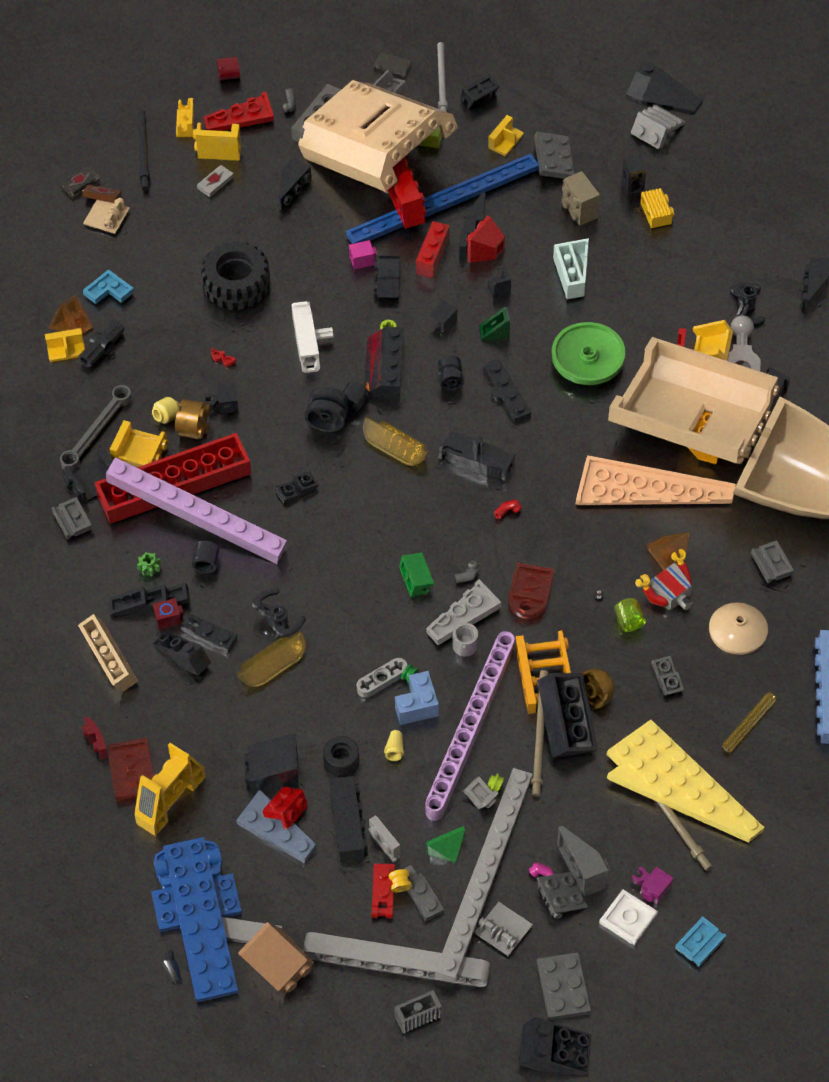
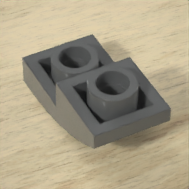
(667, 676)

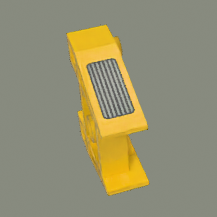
(165, 788)

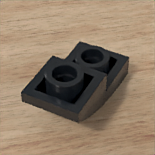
(297, 488)

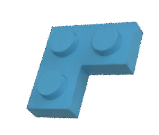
(108, 284)

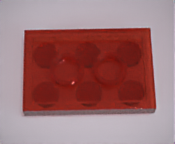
(128, 763)

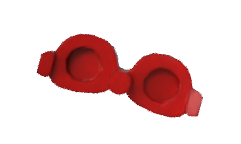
(220, 356)

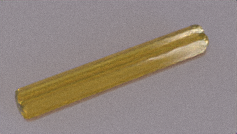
(748, 722)

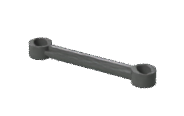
(96, 427)

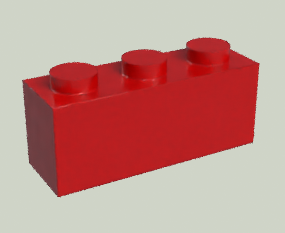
(432, 249)

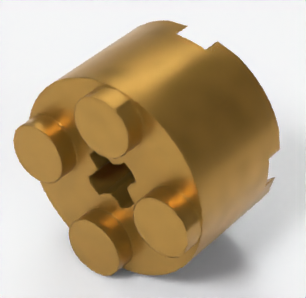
(192, 419)

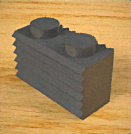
(417, 1011)

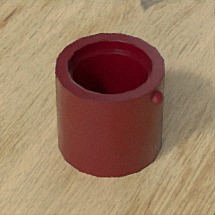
(228, 68)

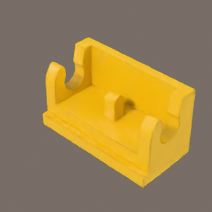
(185, 119)

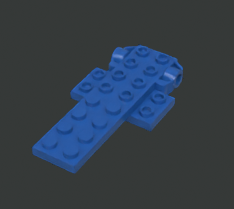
(195, 900)

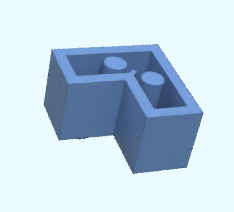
(418, 704)

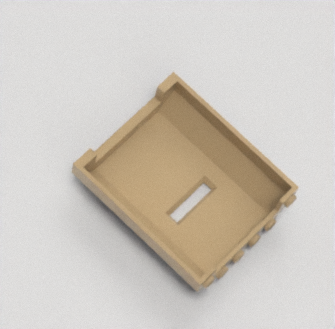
(339, 142)
(682, 383)

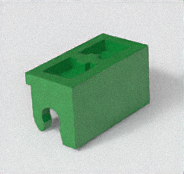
(416, 574)

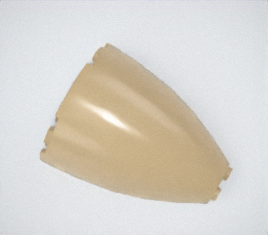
(789, 464)

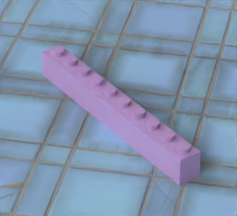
(196, 510)

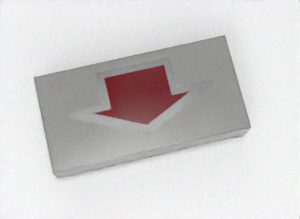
(215, 181)

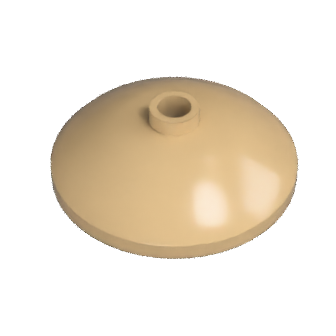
(735, 636)

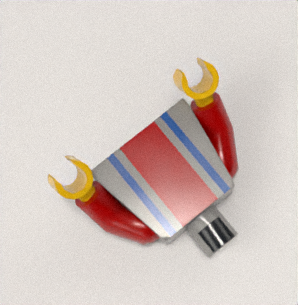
(670, 586)

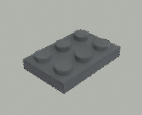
(553, 155)
(563, 986)

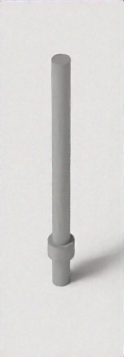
(442, 104)

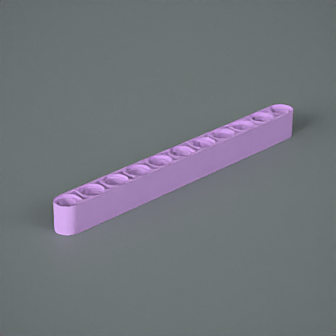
(468, 732)

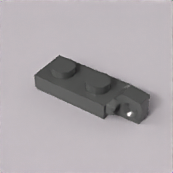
(423, 895)

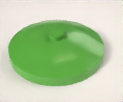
(588, 353)

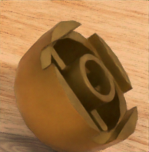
(598, 686)

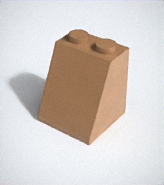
(277, 958)

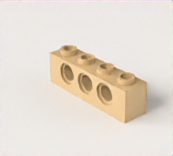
(108, 653)

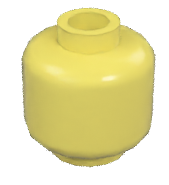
(165, 410)

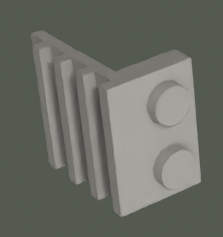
(654, 125)

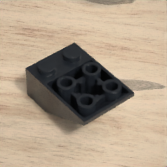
(554, 1048)

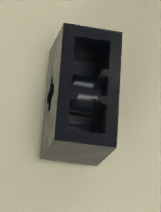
(633, 175)

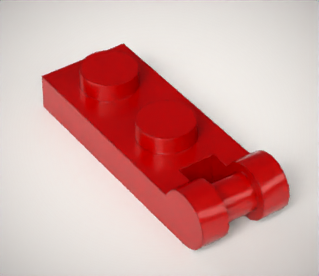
(382, 891)

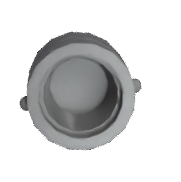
(465, 639)

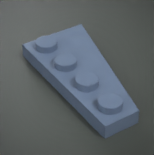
(290, 840)

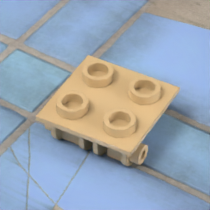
(107, 215)

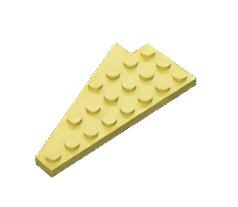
(664, 772)

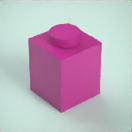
(362, 254)

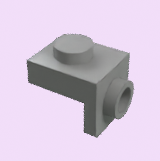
(480, 793)

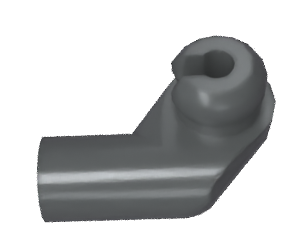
(290, 106)
(470, 573)

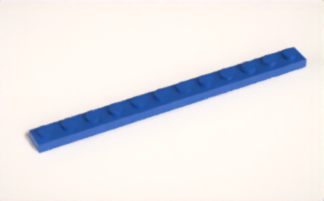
(447, 198)

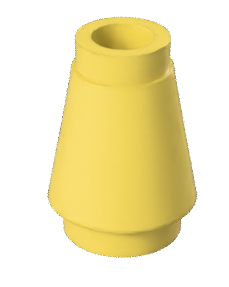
(394, 746)

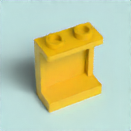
(218, 144)
(713, 339)
(137, 446)

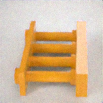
(526, 665)

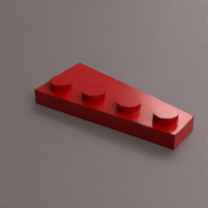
(249, 113)

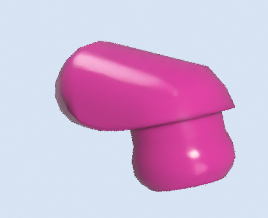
(542, 869)

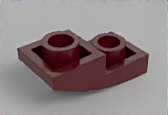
(95, 737)

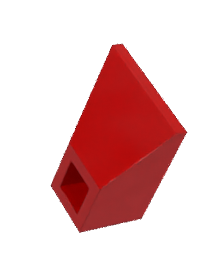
(485, 242)

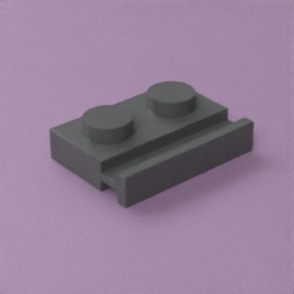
(72, 518)
(772, 561)

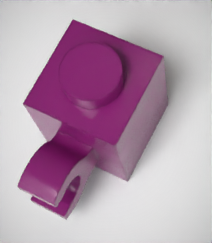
(654, 885)

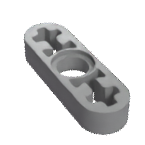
(378, 685)

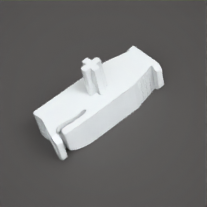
(307, 336)

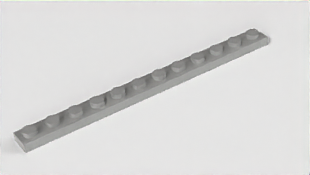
(483, 875)

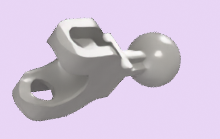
(742, 353)

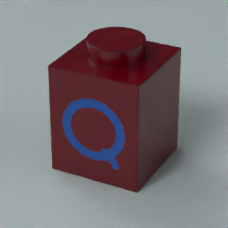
(167, 613)

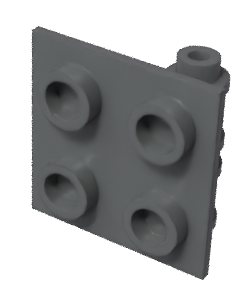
(561, 893)

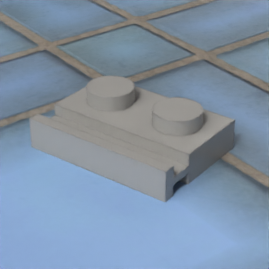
(384, 838)

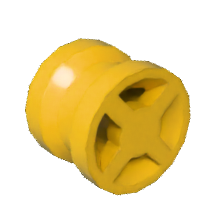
(400, 880)

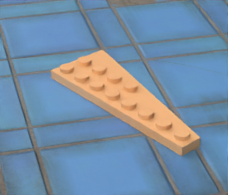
(626, 484)

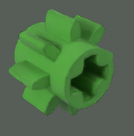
(149, 564)

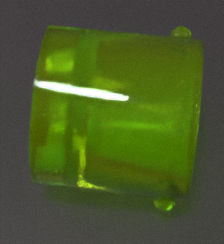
(629, 614)

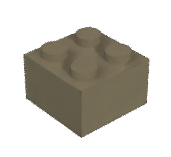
(580, 198)

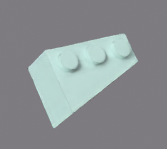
(571, 266)

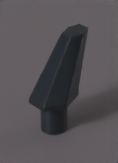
(171, 966)

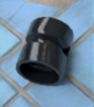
(450, 372)

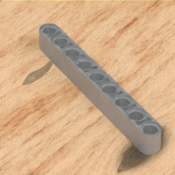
(390, 958)

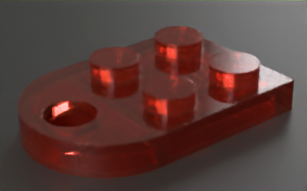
(530, 587)

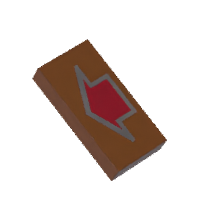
(101, 193)

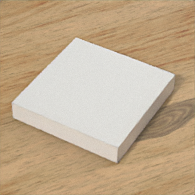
(628, 917)

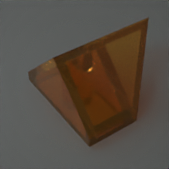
(70, 316)
(664, 547)

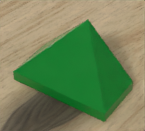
(447, 845)

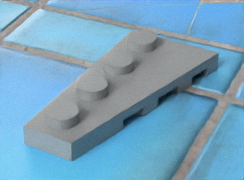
(469, 609)

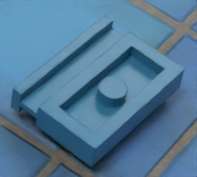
(700, 941)

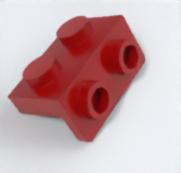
(287, 806)

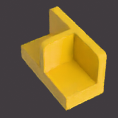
(504, 137)
(64, 344)

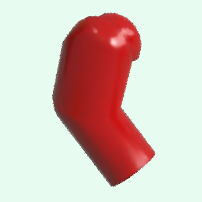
(506, 506)

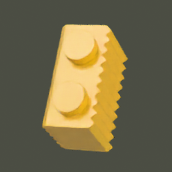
(656, 208)

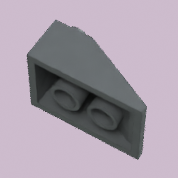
(583, 862)

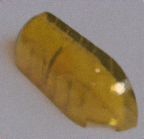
(394, 442)
(272, 660)

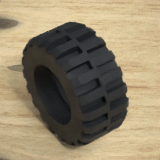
(231, 258)

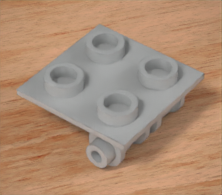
(503, 928)

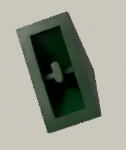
(496, 326)

